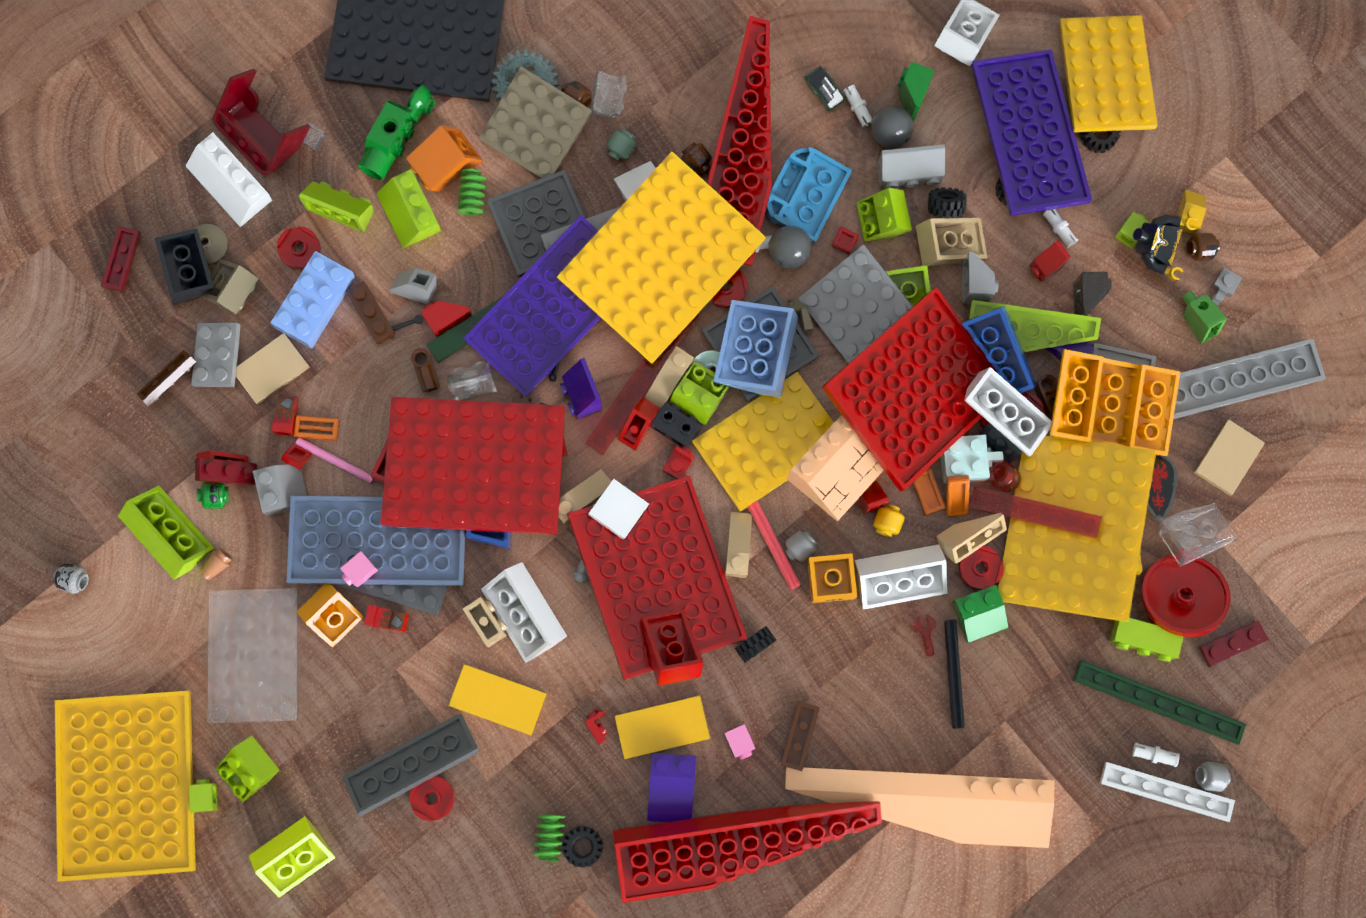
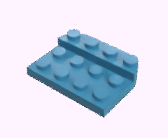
(806, 191)

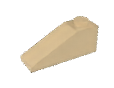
(669, 377)
(583, 495)
(967, 537)
(738, 545)

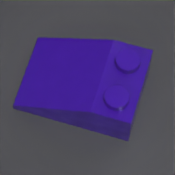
(581, 390)
(671, 787)

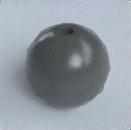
(892, 127)
(790, 247)

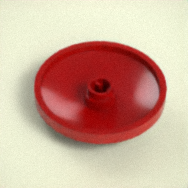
(1185, 598)

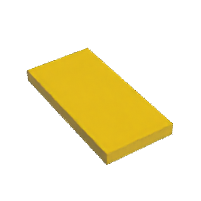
(497, 699)
(662, 727)

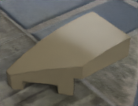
(801, 310)

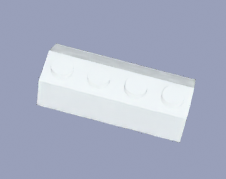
(227, 180)
(1007, 410)
(901, 576)
(524, 612)

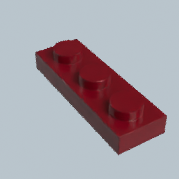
(120, 259)
(225, 471)
(1233, 643)

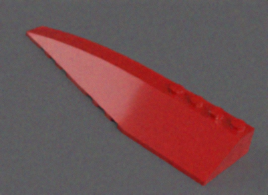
(743, 148)
(720, 847)

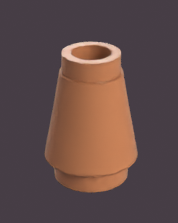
(216, 563)

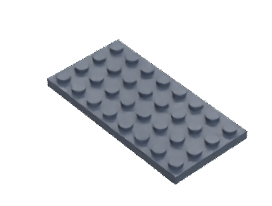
(334, 529)

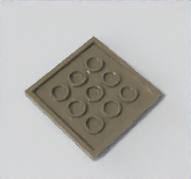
(535, 124)

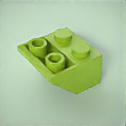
(884, 215)
(699, 393)
(247, 768)

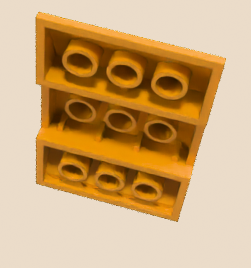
(1114, 402)

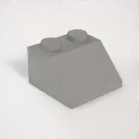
(977, 280)
(276, 486)

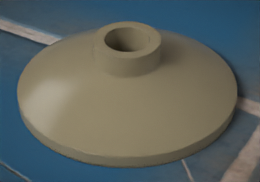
(217, 242)

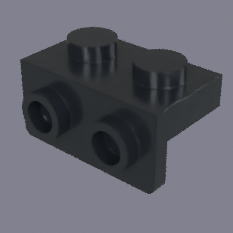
(1000, 443)

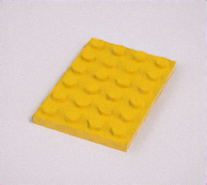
(1107, 73)
(763, 441)

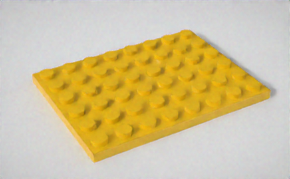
(661, 257)
(1068, 569)
(124, 786)

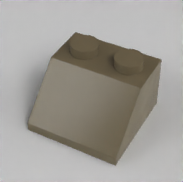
(231, 286)

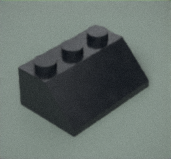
(184, 266)

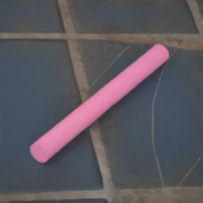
(334, 460)

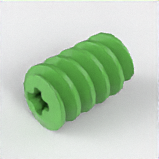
(470, 193)
(549, 837)

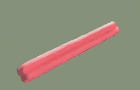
(774, 545)

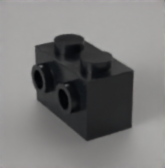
(675, 425)

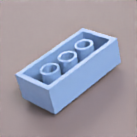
(313, 300)

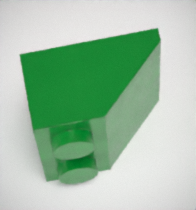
(913, 87)
(981, 613)

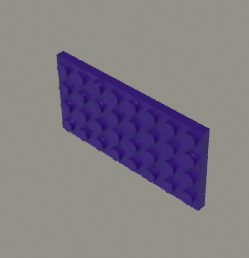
(1031, 132)
(537, 317)

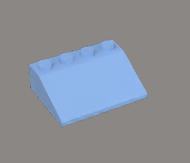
(756, 347)

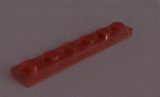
(1036, 512)

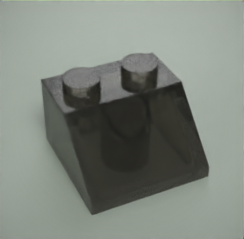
(1089, 291)

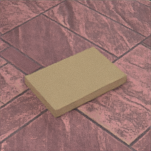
(271, 369)
(1229, 457)

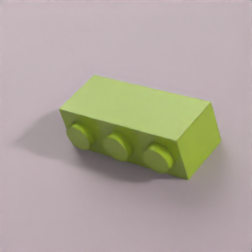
(1146, 639)

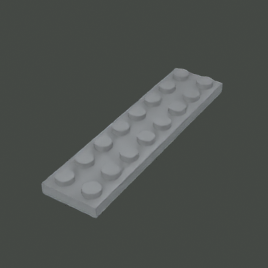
(1248, 378)

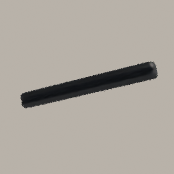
(954, 674)

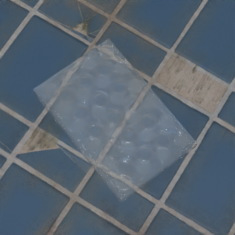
(253, 655)

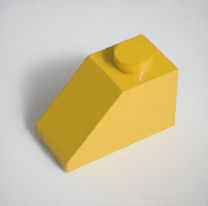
(1192, 206)

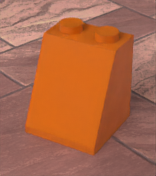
(442, 158)

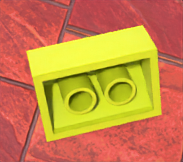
(291, 857)

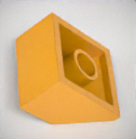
(329, 614)

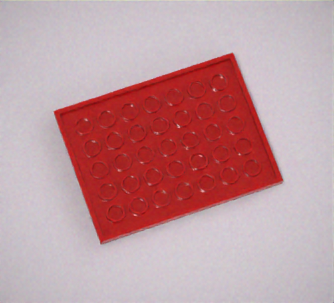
(911, 389)
(473, 465)
(658, 569)

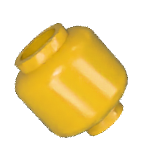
(888, 521)

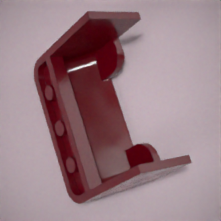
(249, 130)

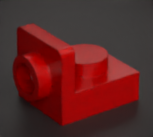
(678, 462)
(596, 730)

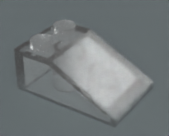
(471, 381)
(1196, 533)

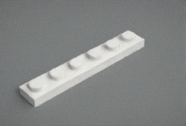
(1167, 792)

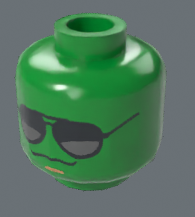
(213, 495)

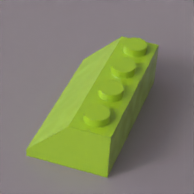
(165, 531)

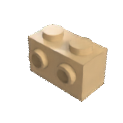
(484, 622)

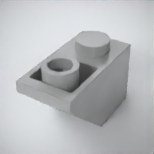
(415, 285)

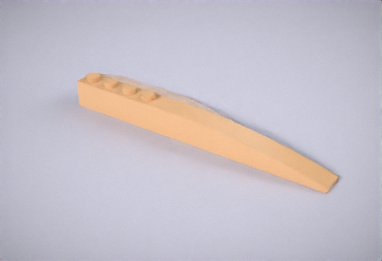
(942, 805)

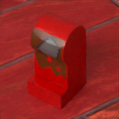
(285, 415)
(386, 619)

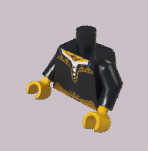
(1159, 242)

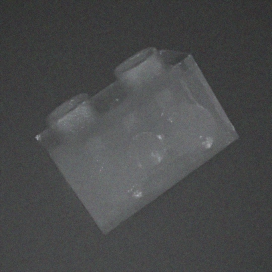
(608, 95)

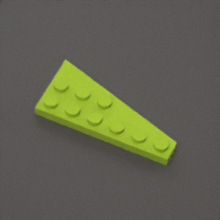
(1043, 328)

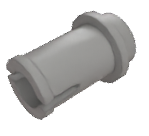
(580, 574)

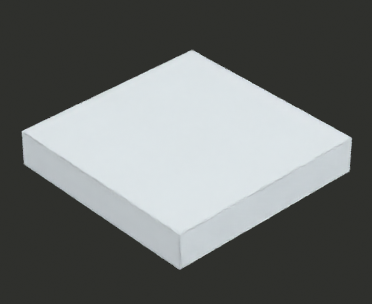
(618, 509)

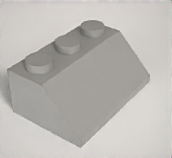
(911, 166)

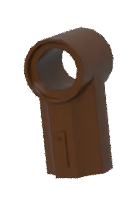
(425, 372)

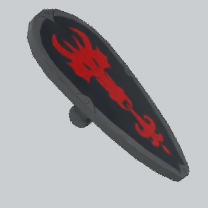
(1162, 488)

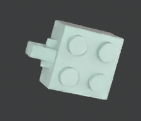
(969, 457)

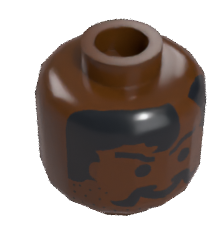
(578, 92)
(696, 157)
(1202, 246)

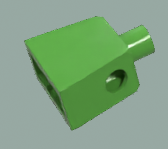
(1203, 316)

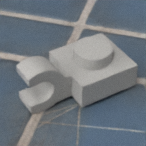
(1225, 285)

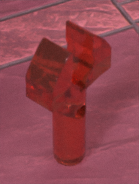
(926, 634)

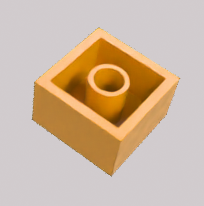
(831, 578)

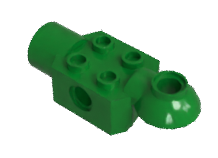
(392, 131)

